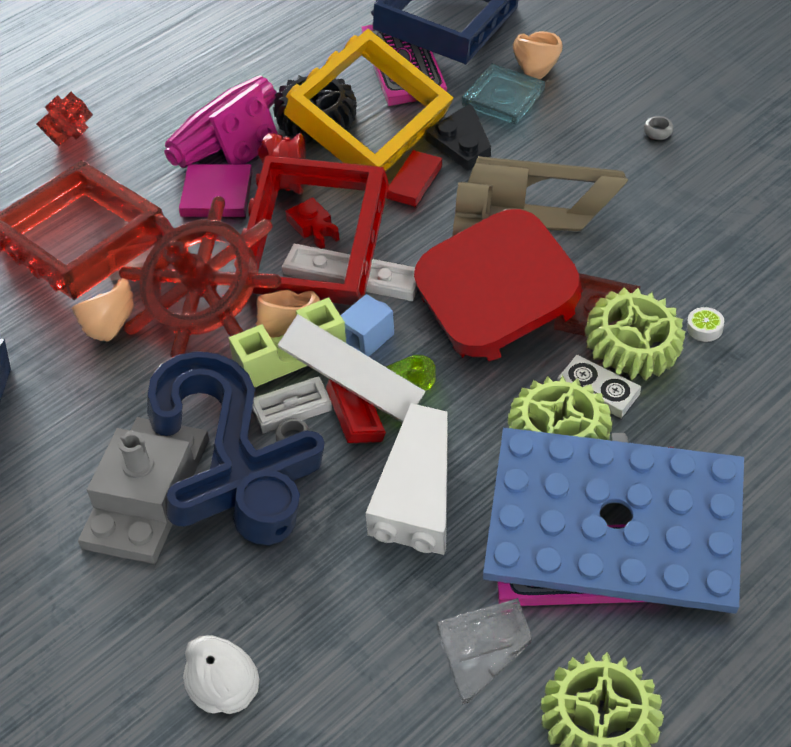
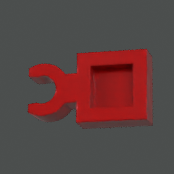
(312, 219)

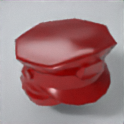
(280, 146)

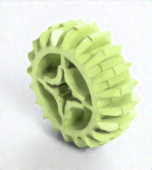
(629, 340)
(561, 409)
(636, 710)

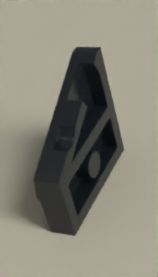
(460, 137)

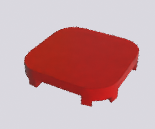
(497, 282)

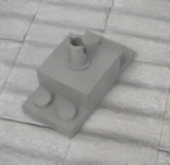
(133, 489)

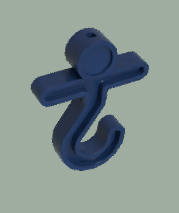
(239, 476)

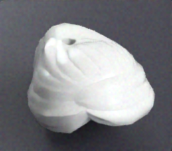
(225, 684)

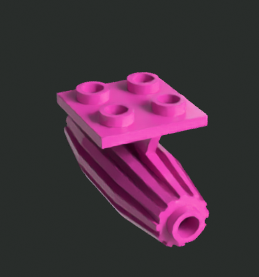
(230, 122)

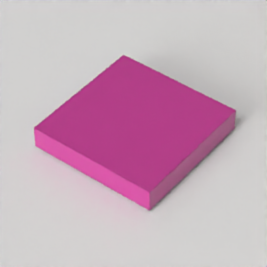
(212, 180)

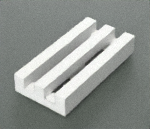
(292, 406)

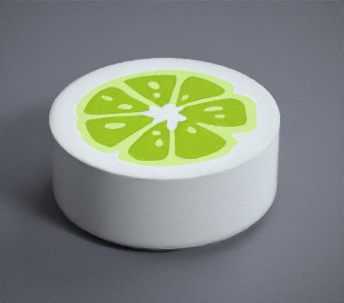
(705, 324)

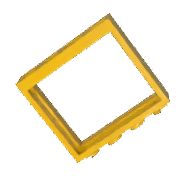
(396, 67)

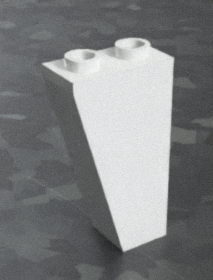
(412, 489)

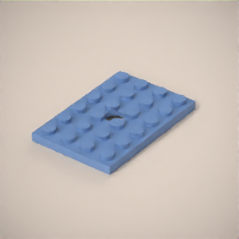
(674, 550)

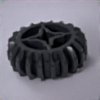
(334, 99)

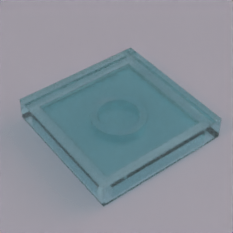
(503, 93)

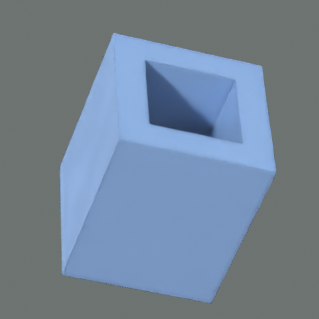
(368, 324)

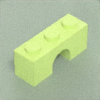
(260, 353)

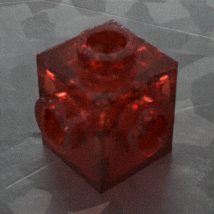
(65, 118)

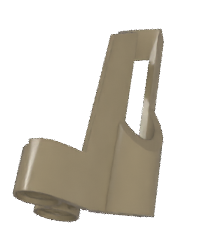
(502, 186)

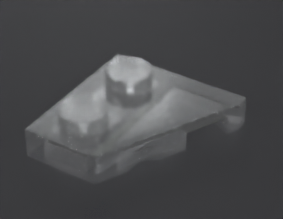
(483, 644)

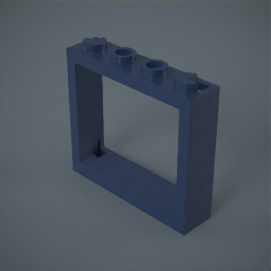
(437, 38)

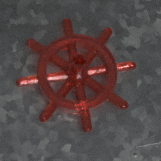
(198, 276)

